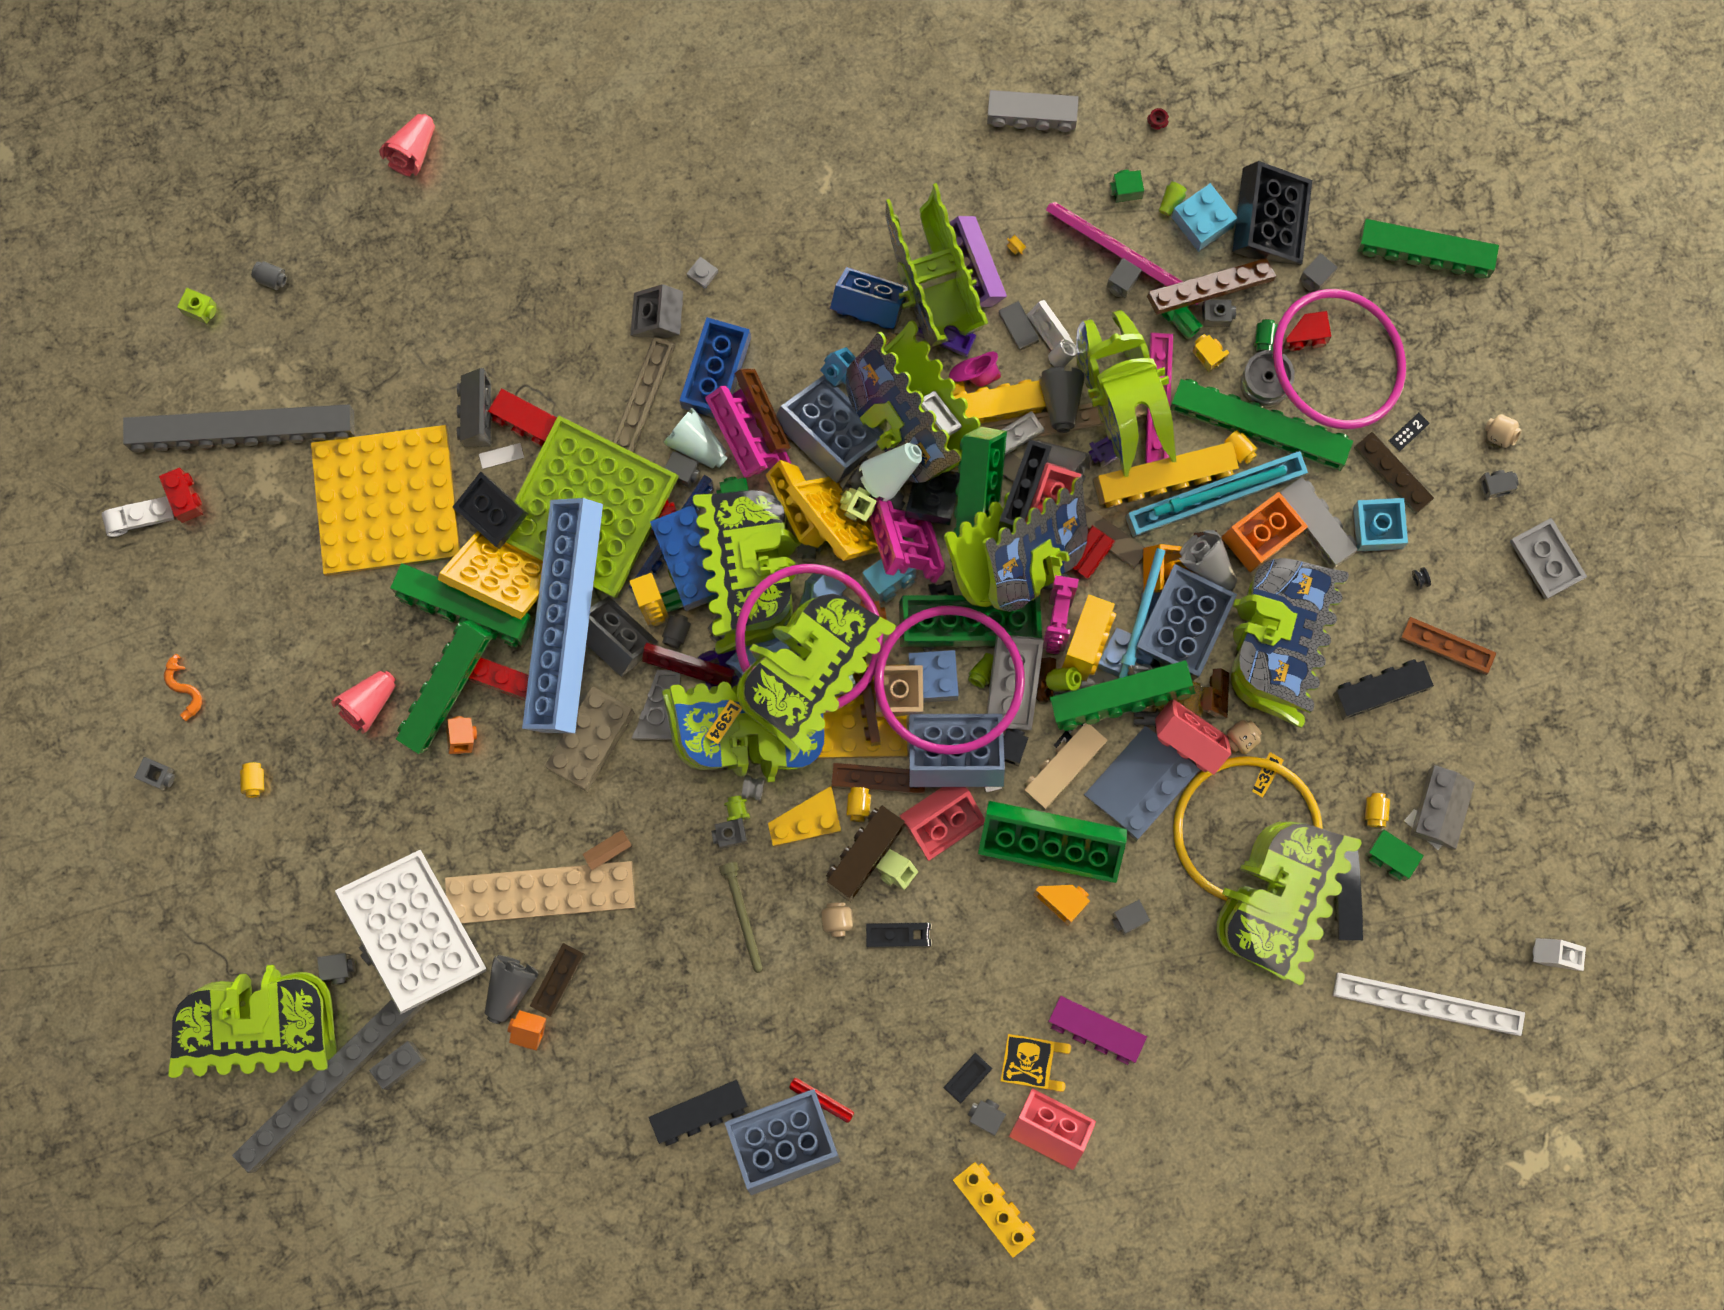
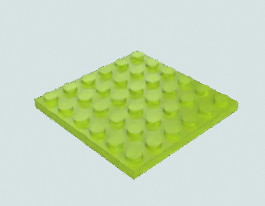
(593, 468)

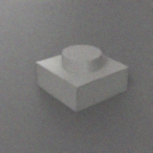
(702, 272)

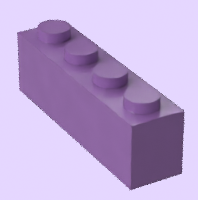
(978, 259)

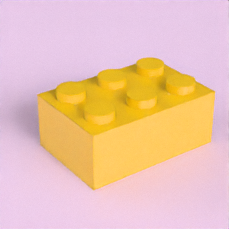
(1090, 636)

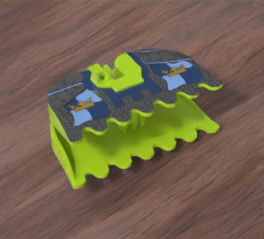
(946, 303)
(893, 386)
(1014, 566)
(1282, 635)

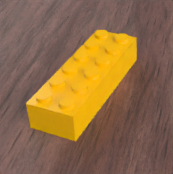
(1163, 474)

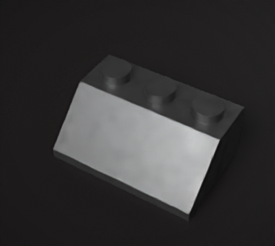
(1442, 807)

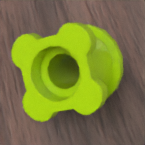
(736, 808)

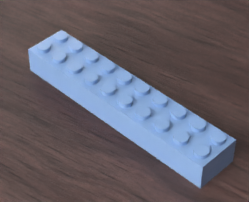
(562, 616)

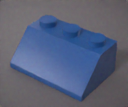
(868, 298)

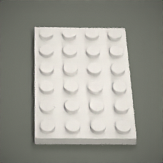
(410, 931)

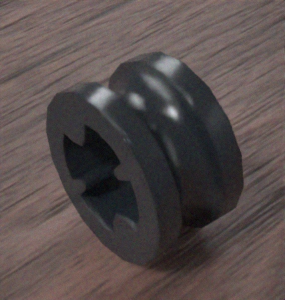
(1421, 578)

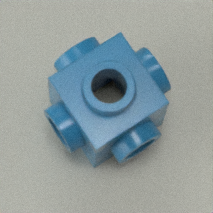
(836, 366)

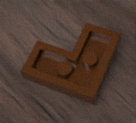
(1215, 698)

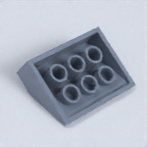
(828, 428)
(1186, 620)
(971, 769)
(1141, 783)
(782, 1142)

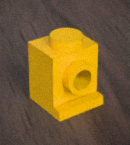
(1209, 352)

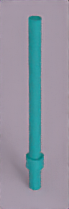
(1177, 504)

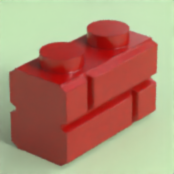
(1096, 549)

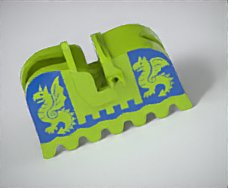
(1124, 387)
(696, 711)

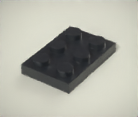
(934, 499)
(490, 510)

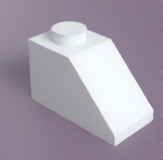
(1559, 954)

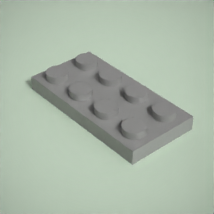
(1003, 680)

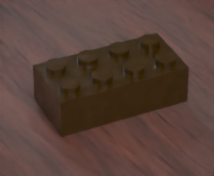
(865, 854)

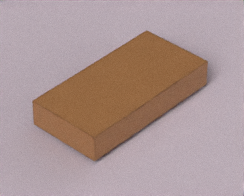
(607, 849)

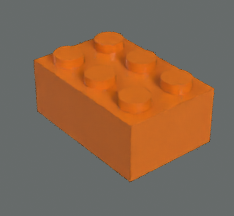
(1264, 532)

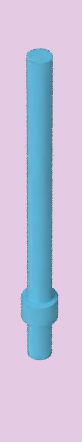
(1129, 658)

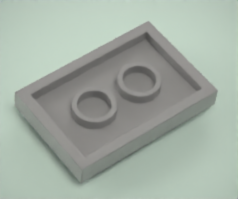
(1548, 558)

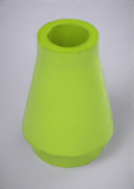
(1172, 198)
(981, 672)

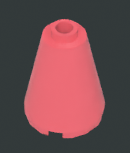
(409, 145)
(365, 700)

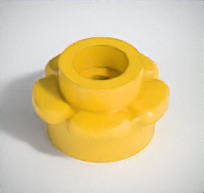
(1016, 245)

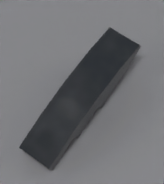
(1350, 901)

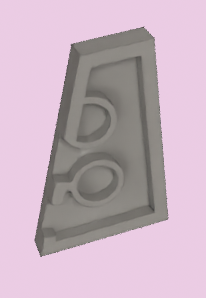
(654, 720)

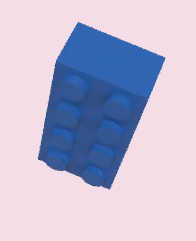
(715, 361)
(681, 549)

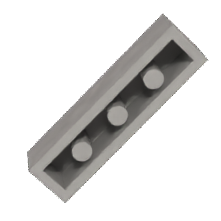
(1032, 110)
(1323, 529)

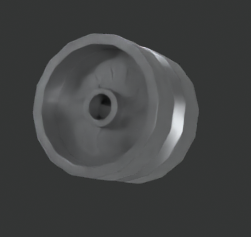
(1260, 380)

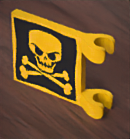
(1030, 1061)

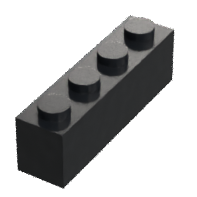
(1025, 484)
(1382, 689)
(698, 1112)

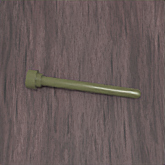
(730, 873)

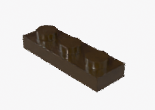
(557, 980)

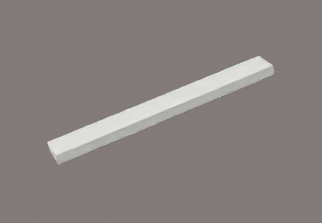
(1428, 1004)

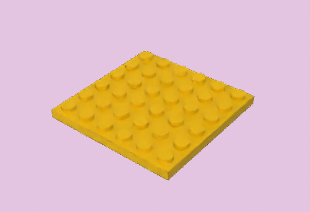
(385, 500)

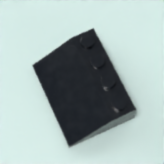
(1272, 214)

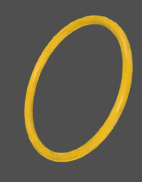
(1201, 777)

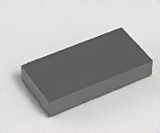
(1018, 325)

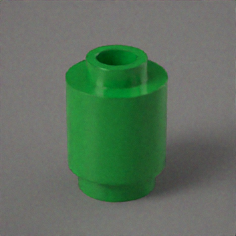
(1265, 335)

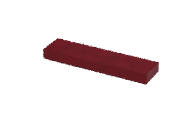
(686, 665)

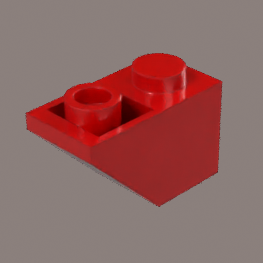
(1310, 331)

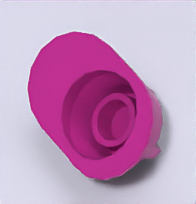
(978, 370)

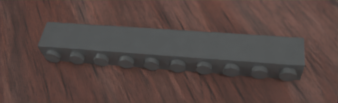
(238, 427)
(323, 1086)

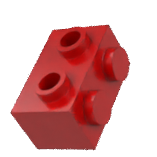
(180, 494)

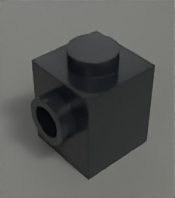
(1014, 746)

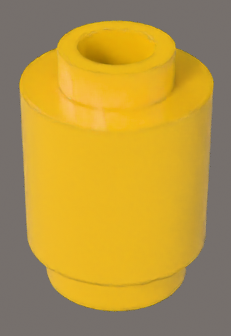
(1243, 447)
(252, 780)
(858, 804)
(1377, 810)

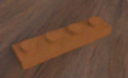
(1448, 645)

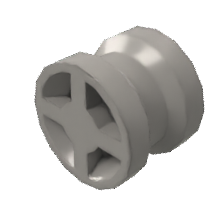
(752, 787)

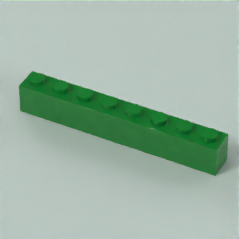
(1261, 424)

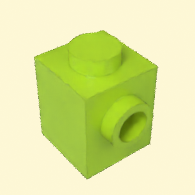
(197, 306)

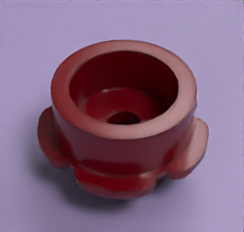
(1158, 113)

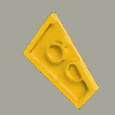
(807, 820)

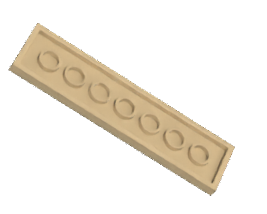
(541, 892)

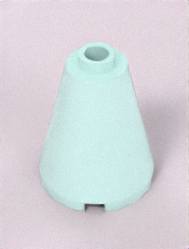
(696, 441)
(890, 470)

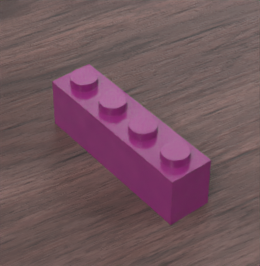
(1096, 1029)

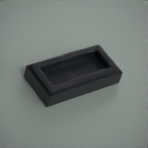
(967, 1078)

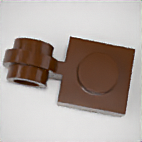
(1043, 692)

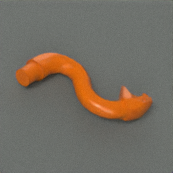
(195, 705)

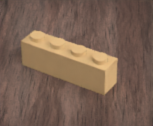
(1065, 766)

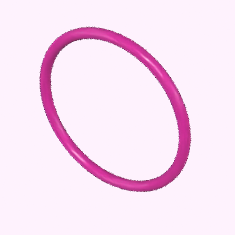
(1290, 392)
(800, 569)
(960, 748)

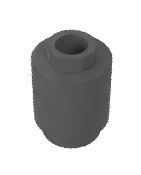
(269, 275)
(676, 631)

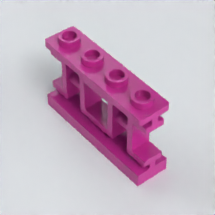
(732, 416)
(896, 553)
(1061, 597)

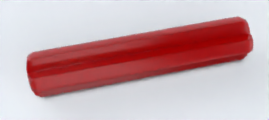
(826, 1102)

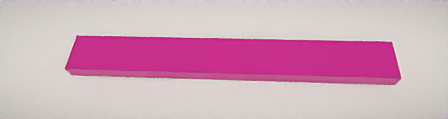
(1112, 244)

